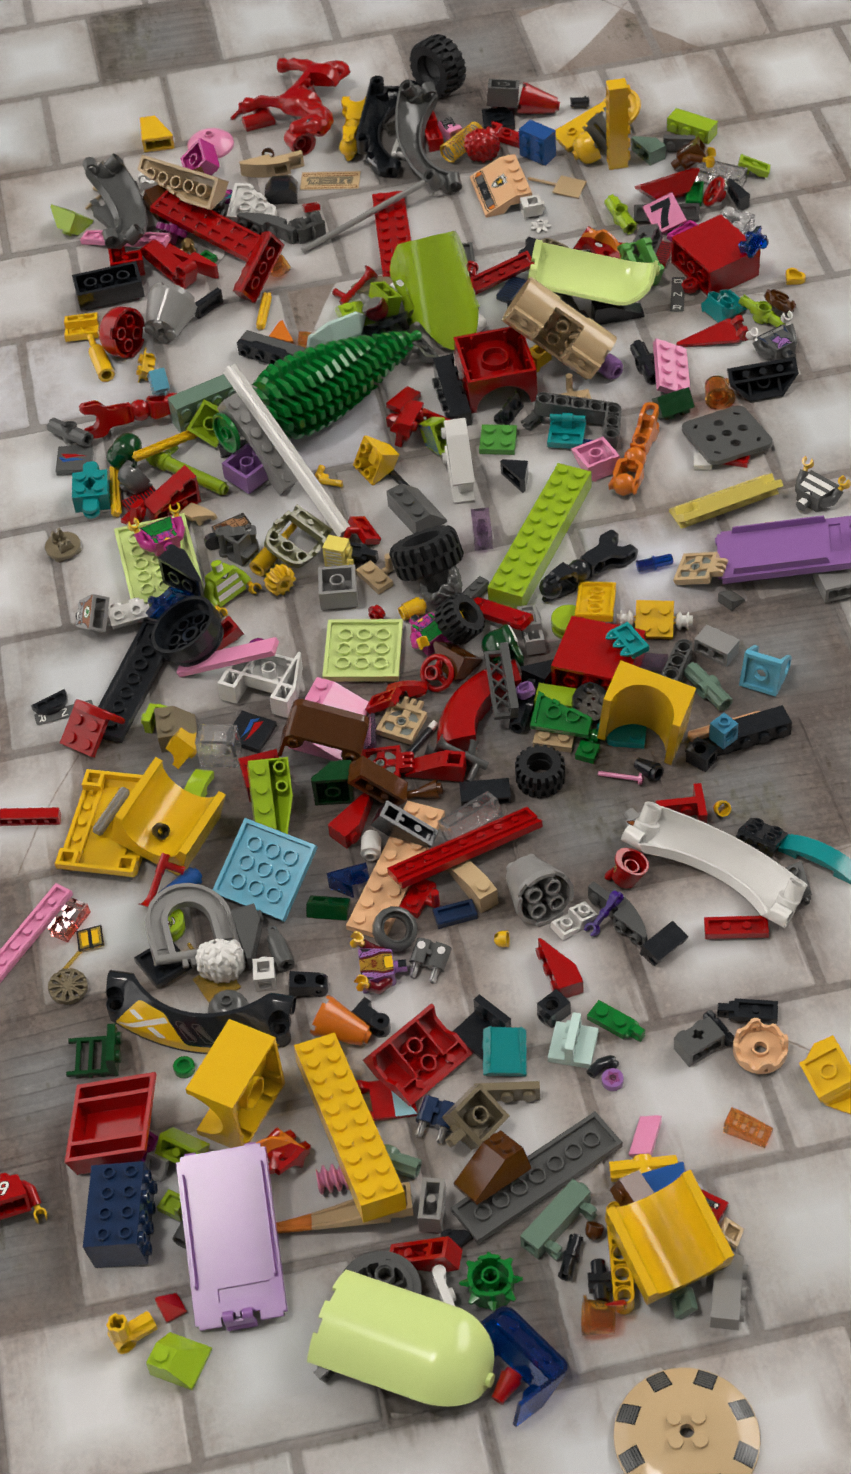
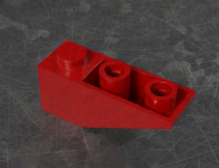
(441, 766)
(561, 970)

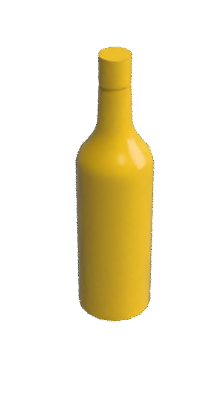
(100, 360)
(266, 559)

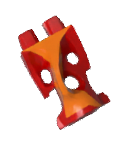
(603, 237)
(284, 1146)

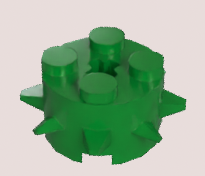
(490, 1281)

